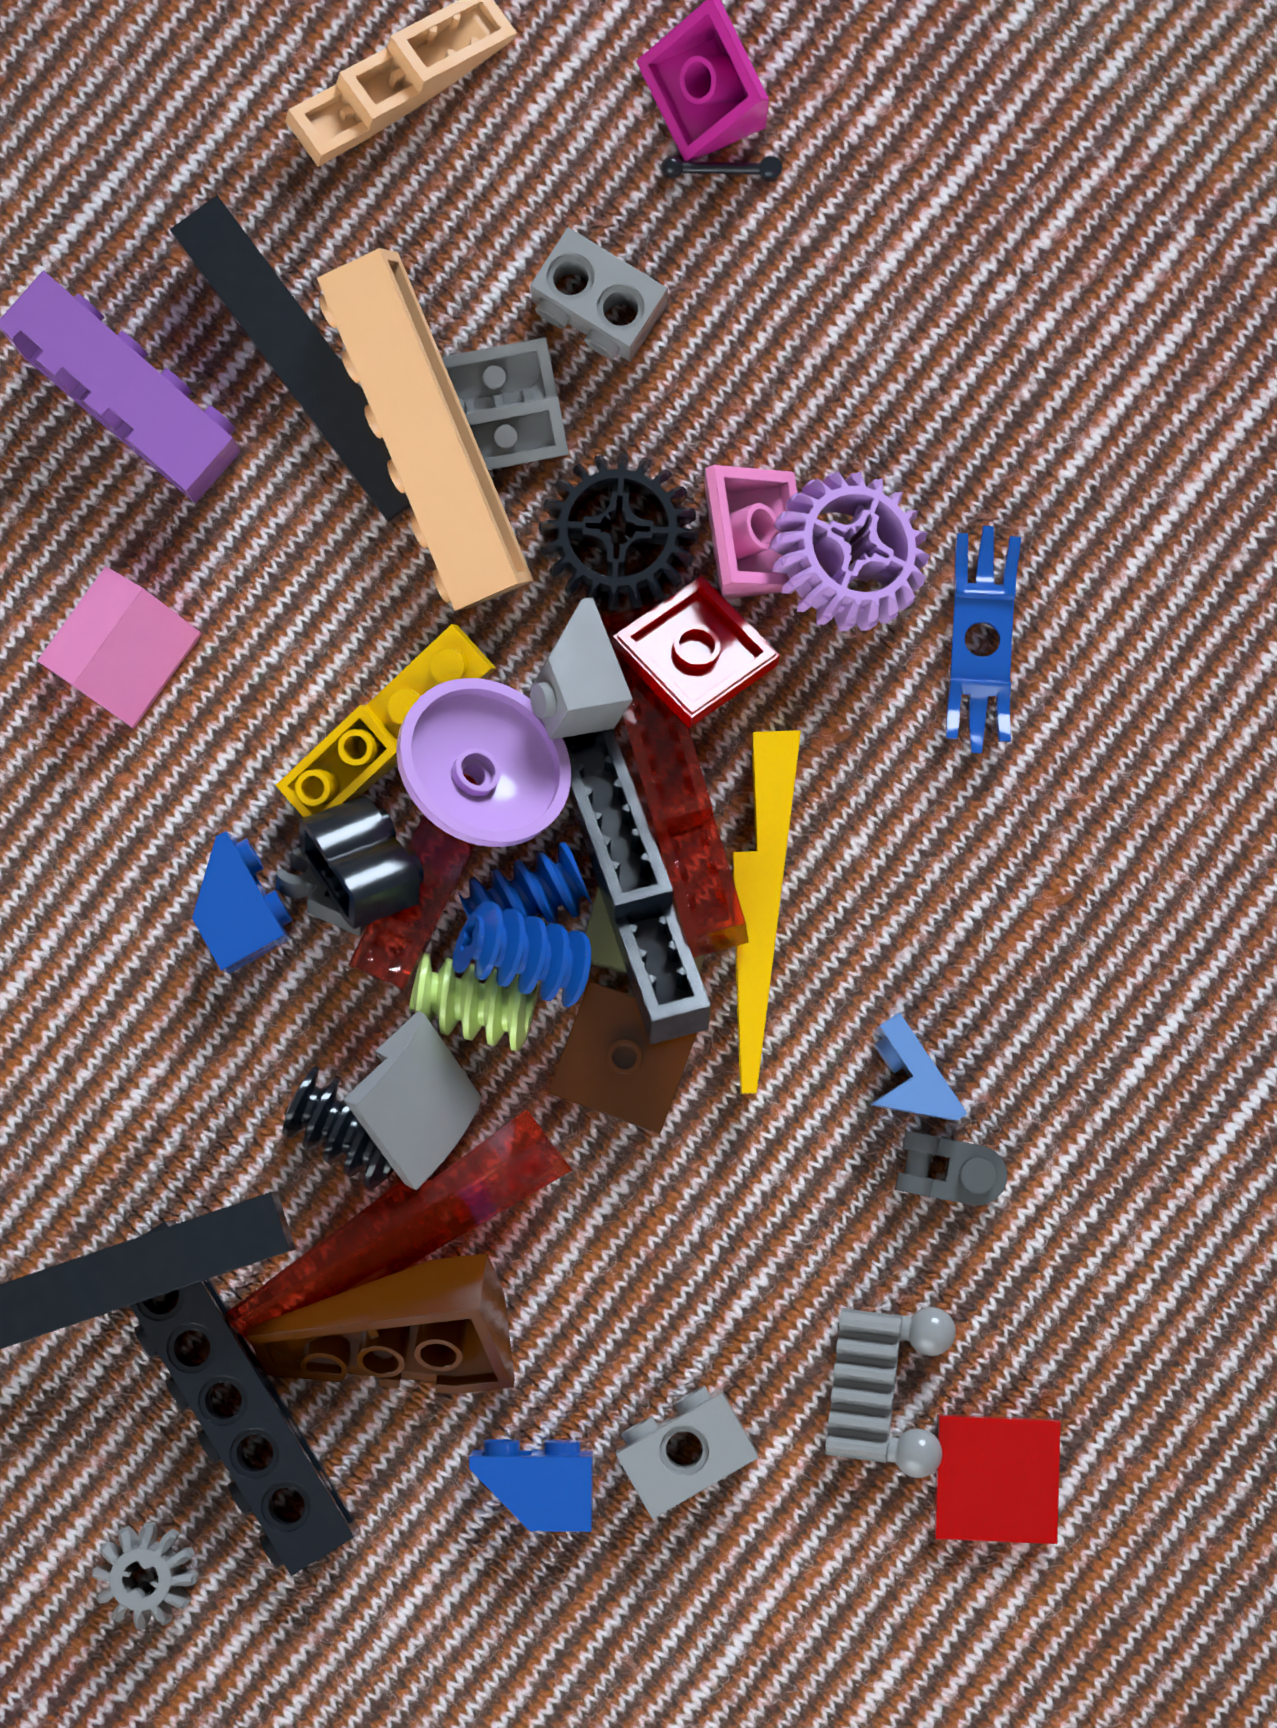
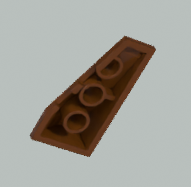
(419, 1324)

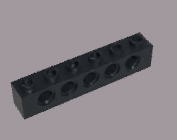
(262, 1412)

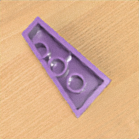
(119, 387)

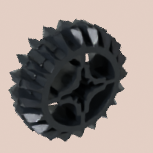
(621, 483)

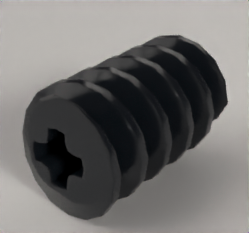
(334, 1123)

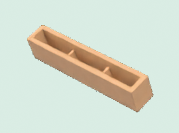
(423, 429)

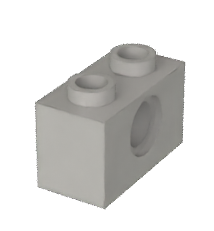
(667, 1483)

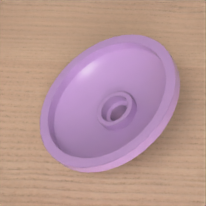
(500, 743)

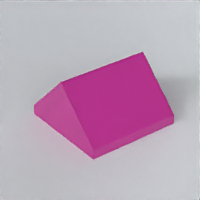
(705, 83)

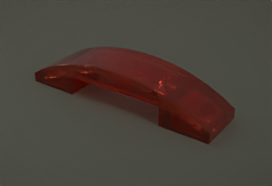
(396, 943)

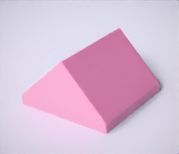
(742, 522)
(120, 646)

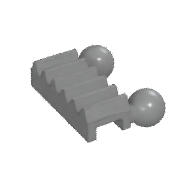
(866, 1387)

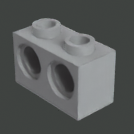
(608, 284)

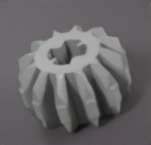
(149, 1554)

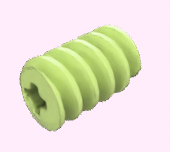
(473, 1003)

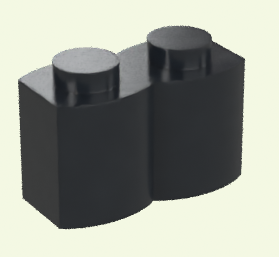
(360, 861)

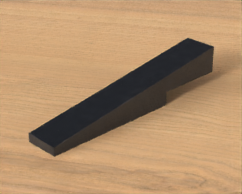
(289, 346)
(635, 889)
(143, 1268)

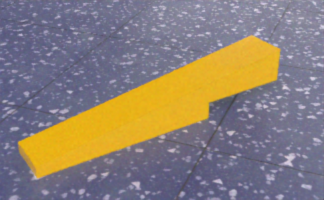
(759, 888)

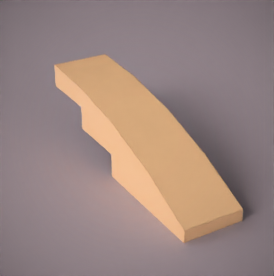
(399, 78)

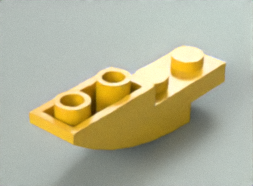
(366, 741)

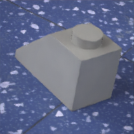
(581, 679)

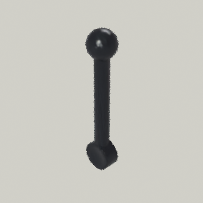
(768, 169)

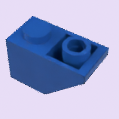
(233, 908)
(540, 1487)

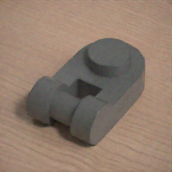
(971, 1175)

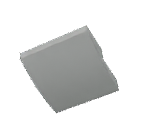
(510, 402)
(415, 1101)

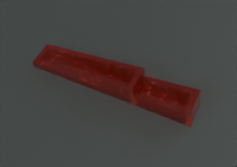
(680, 813)
(412, 1222)

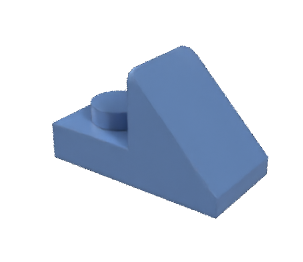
(925, 1088)

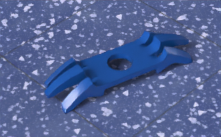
(989, 605)

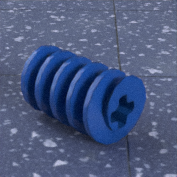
(534, 891)
(526, 949)

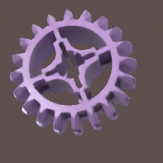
(879, 545)

